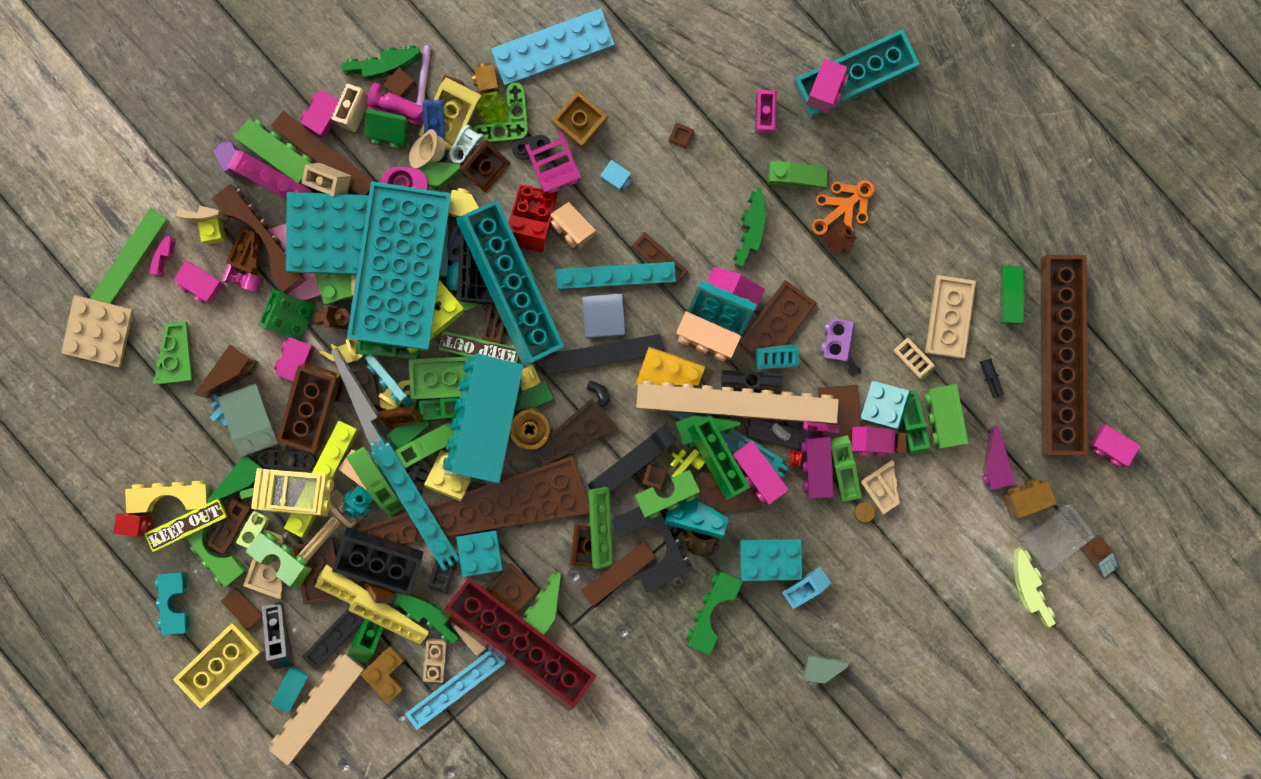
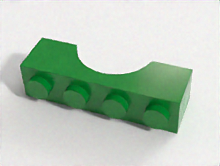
(724, 588)

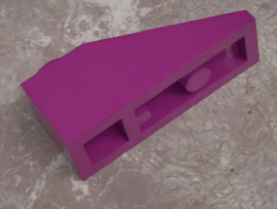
(996, 464)

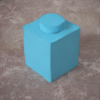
(616, 176)

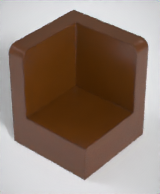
(654, 476)

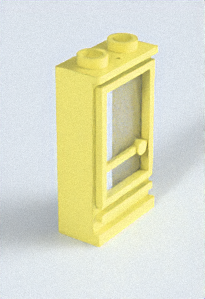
(292, 492)

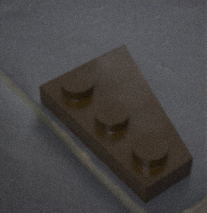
(368, 383)

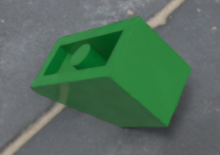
(365, 641)

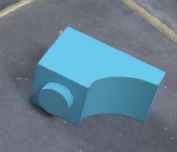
(807, 588)

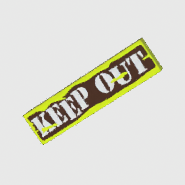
(185, 525)

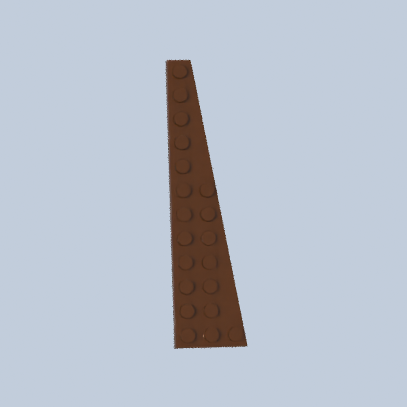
(524, 498)

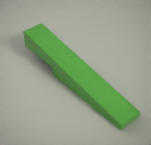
(131, 257)

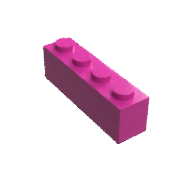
(264, 175)

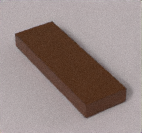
(654, 253)

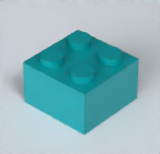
(480, 553)

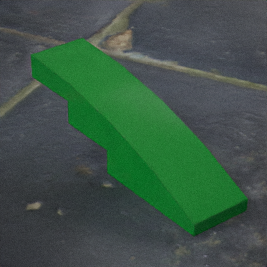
(437, 408)

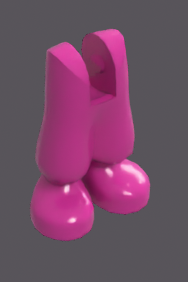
(394, 104)

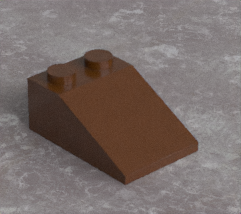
(230, 369)

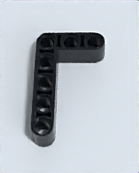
(635, 459)

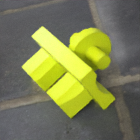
(694, 459)

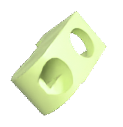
(256, 523)

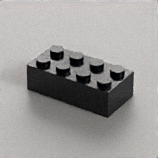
(378, 561)

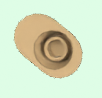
(427, 149)

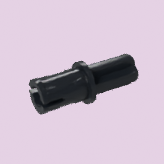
(991, 378)

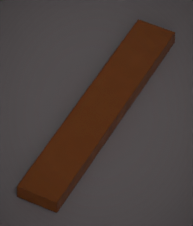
(320, 151)

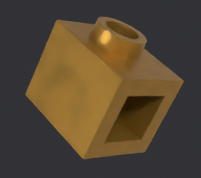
(485, 78)

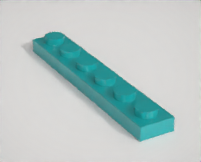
(616, 275)

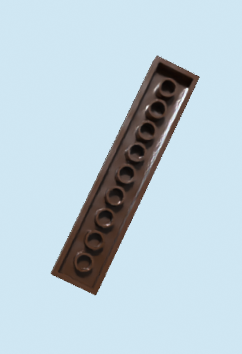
(1064, 355)

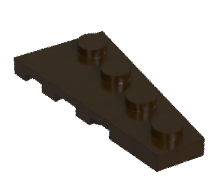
(580, 429)

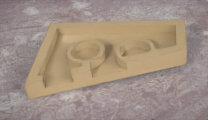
(263, 577)

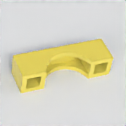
(144, 499)

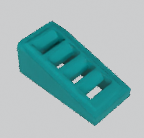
(790, 356)

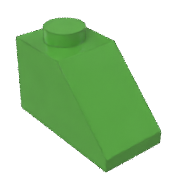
(439, 174)

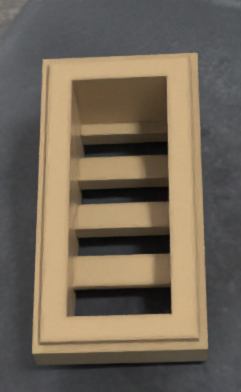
(919, 354)

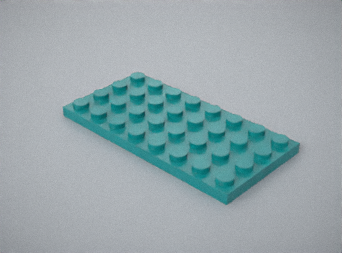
(328, 232)
(399, 266)

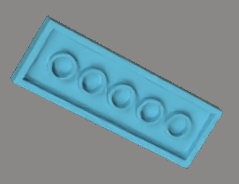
(552, 47)

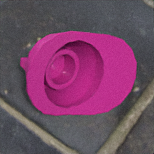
(405, 177)

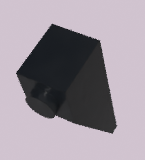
(276, 636)

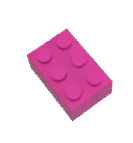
(759, 473)

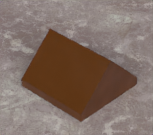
(484, 166)
(581, 546)

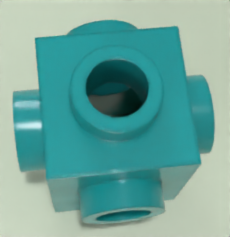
(357, 503)

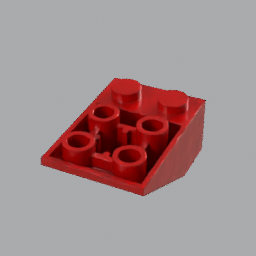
(531, 217)

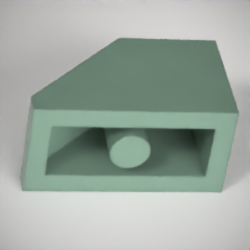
(821, 669)

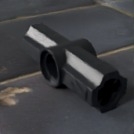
(765, 381)

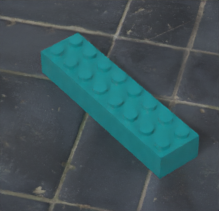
(510, 282)

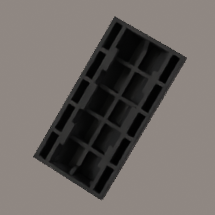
(470, 281)

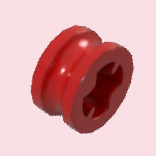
(795, 459)

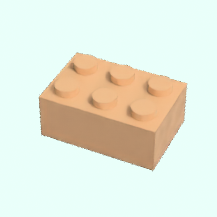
(707, 337)

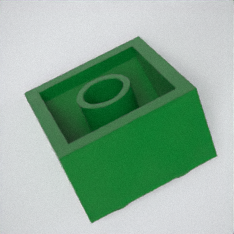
(386, 129)

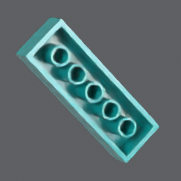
(866, 69)

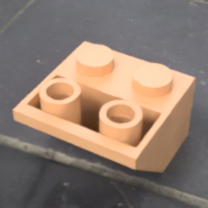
(573, 225)

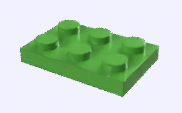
(436, 377)

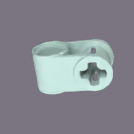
(468, 142)

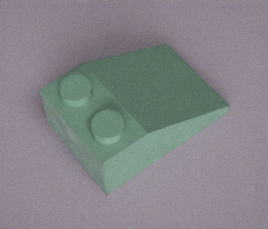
(248, 420)

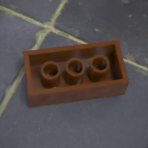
(309, 408)

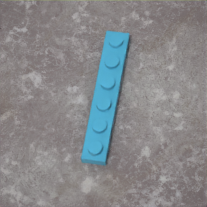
(453, 689)

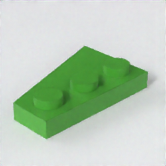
(175, 355)

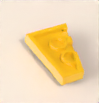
(665, 367)

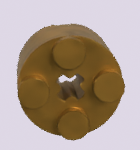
(530, 439)

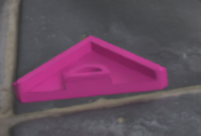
(820, 427)

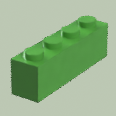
(273, 150)

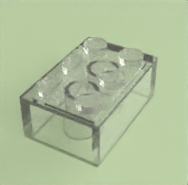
(1056, 537)

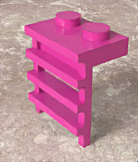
(562, 174)

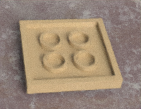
(97, 331)

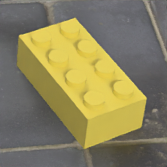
(218, 664)

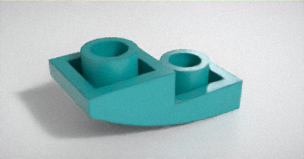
(289, 689)

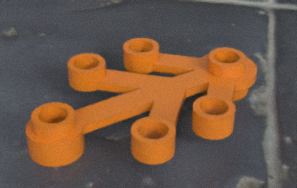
(845, 205)

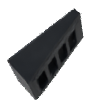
(440, 588)

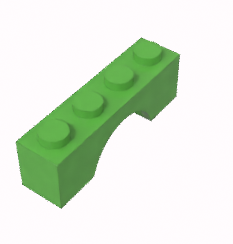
(226, 569)

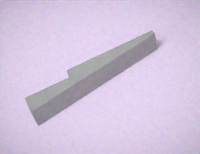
(359, 398)

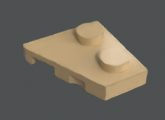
(882, 487)

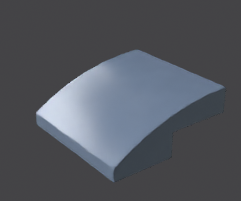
(603, 316)

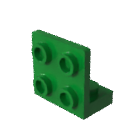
(286, 315)

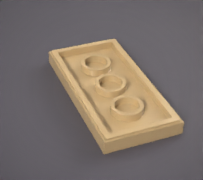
(950, 317)

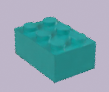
(770, 559)

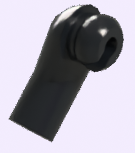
(601, 391)

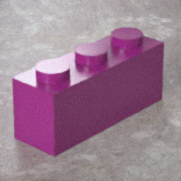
(817, 466)

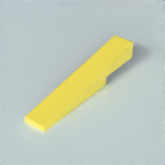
(364, 606)

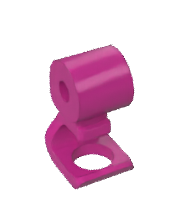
(248, 281)

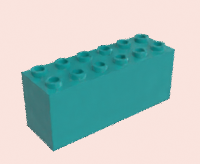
(482, 419)

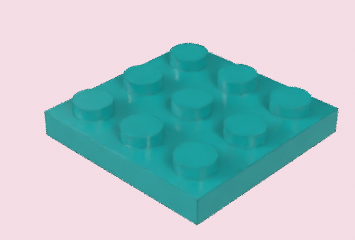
(721, 307)

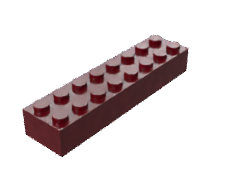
(519, 644)

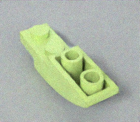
(1027, 581)

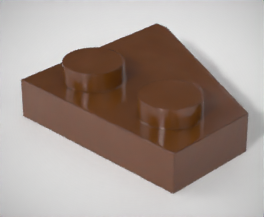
(245, 251)

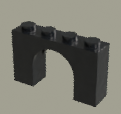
(673, 562)

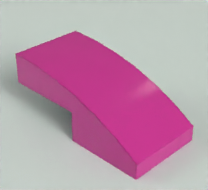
(165, 250)

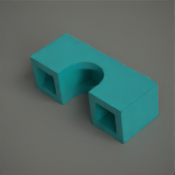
(171, 620)

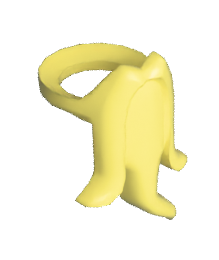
(348, 351)
(387, 401)

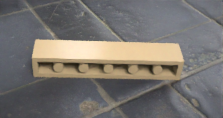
(317, 709)

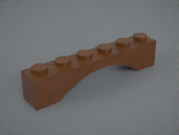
(234, 206)

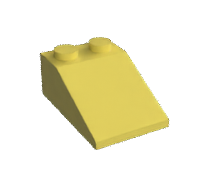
(458, 108)

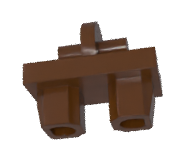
(333, 318)

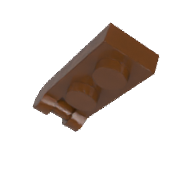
(229, 527)

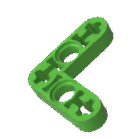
(513, 122)

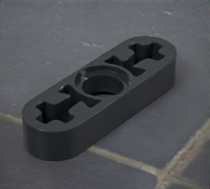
(301, 466)

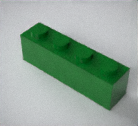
(718, 458)

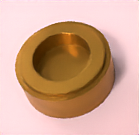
(864, 512)

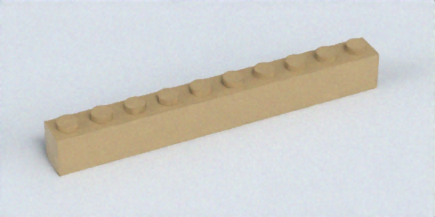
(736, 403)

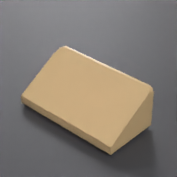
(335, 511)

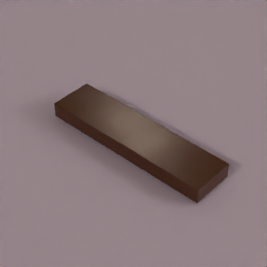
(618, 573)

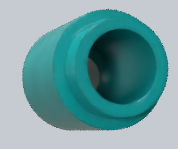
(452, 276)

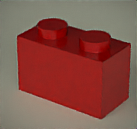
(132, 524)

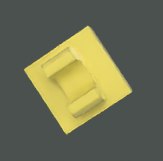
(529, 378)

